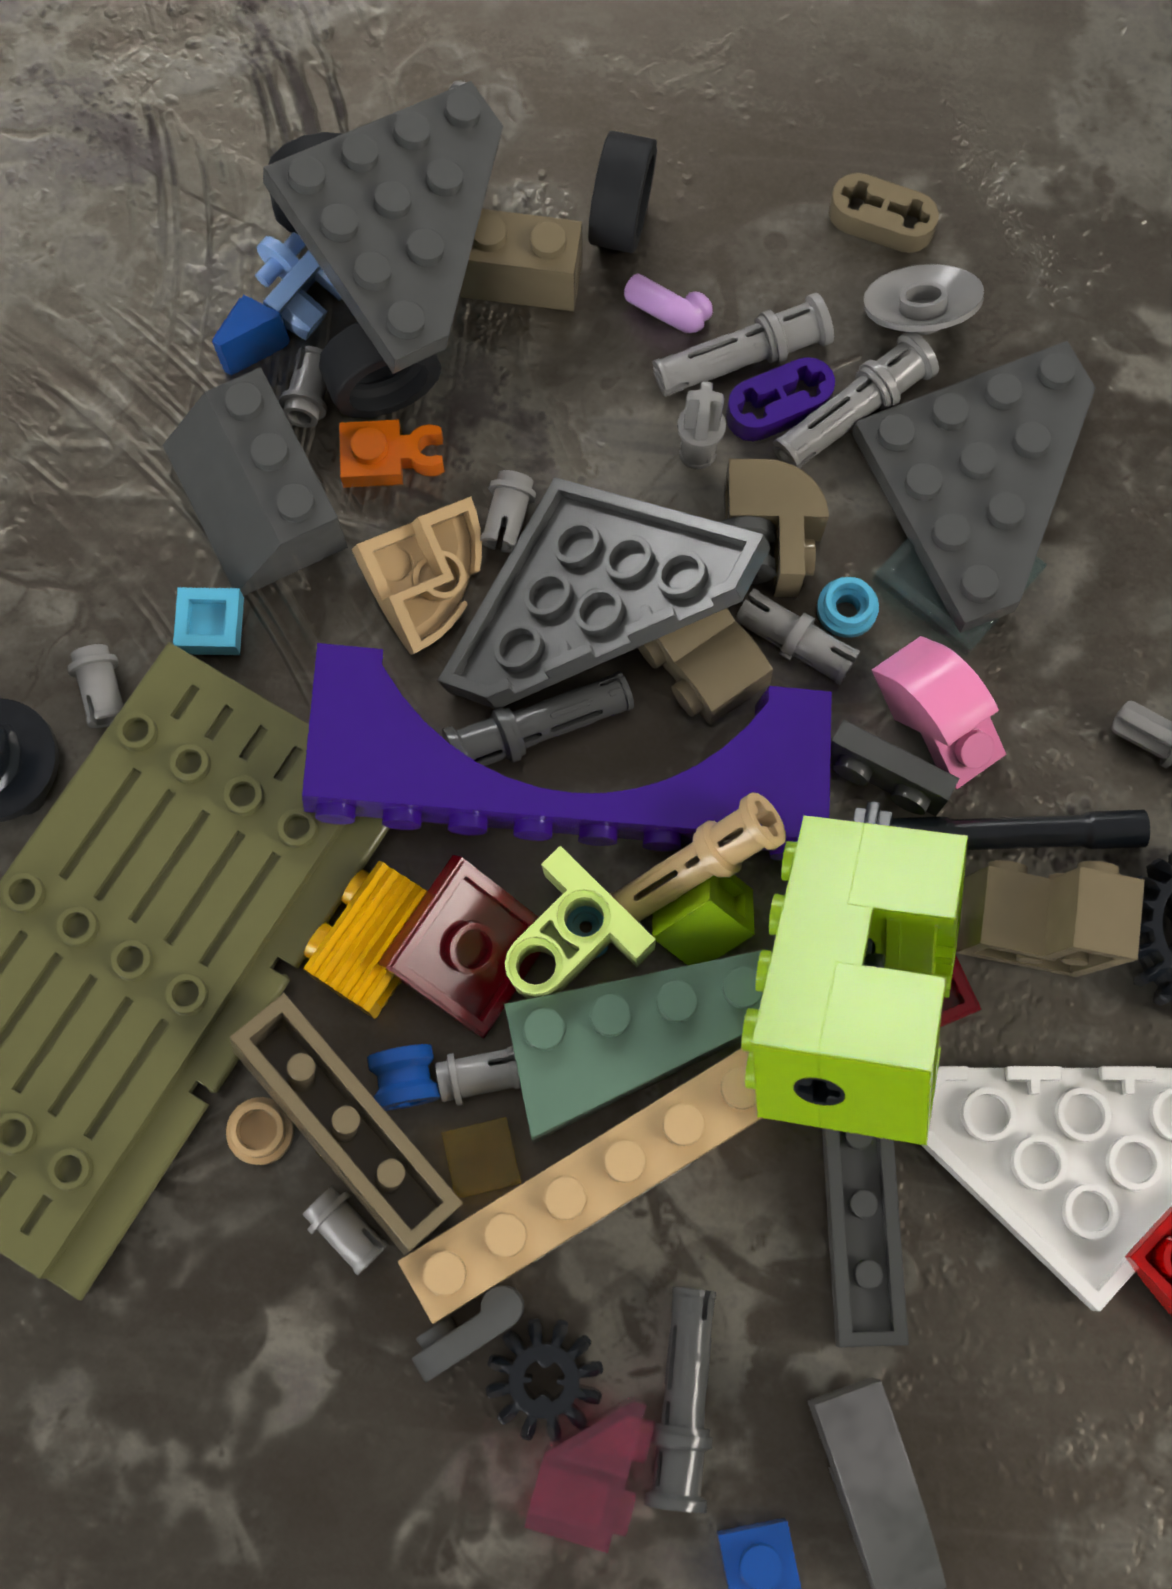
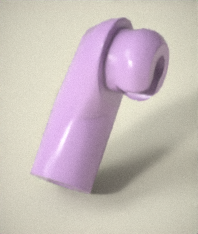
(681, 313)

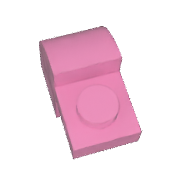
(946, 703)

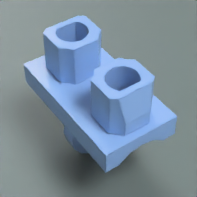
(289, 297)

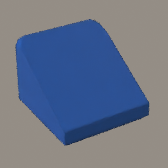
(249, 335)

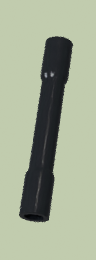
(1089, 830)

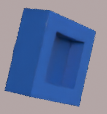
(759, 1556)

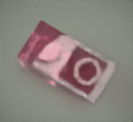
(585, 1477)

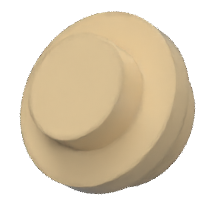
(259, 1131)

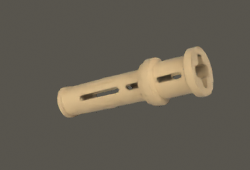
(715, 850)

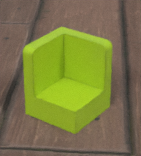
(706, 920)

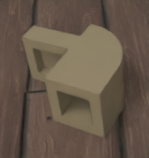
(789, 501)

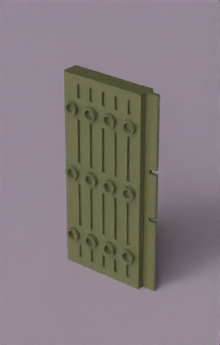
(142, 943)

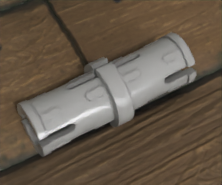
(797, 636)

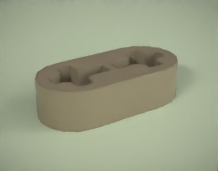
(883, 212)

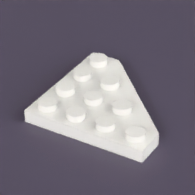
(1062, 1160)

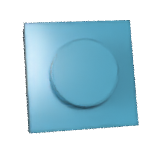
(209, 620)

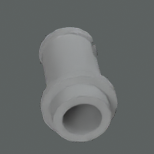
(304, 398)
(510, 498)
(97, 683)
(477, 1074)
(344, 1229)

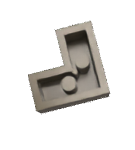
(1054, 923)

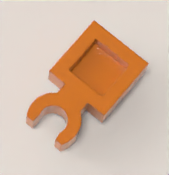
(378, 452)

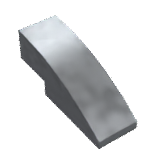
(877, 1487)

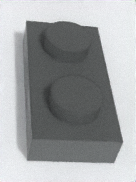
(910, 780)

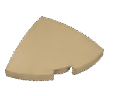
(424, 571)

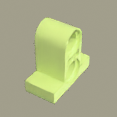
(571, 951)

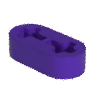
(777, 393)

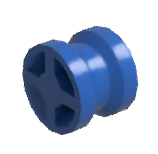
(404, 1076)

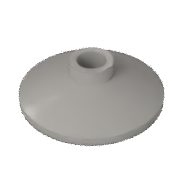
(923, 298)

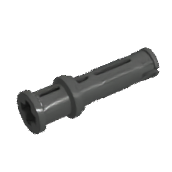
(510, 733)
(681, 1434)

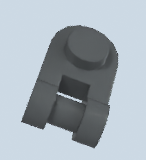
(448, 1343)

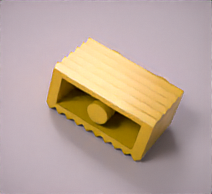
(349, 952)

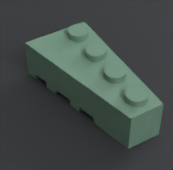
(624, 1035)

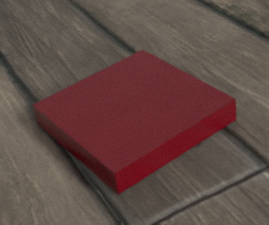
(459, 946)

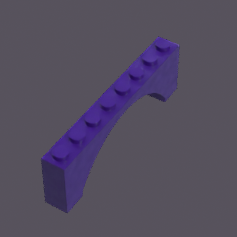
(385, 762)

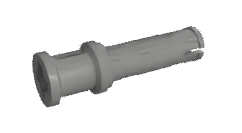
(768, 339)
(876, 387)

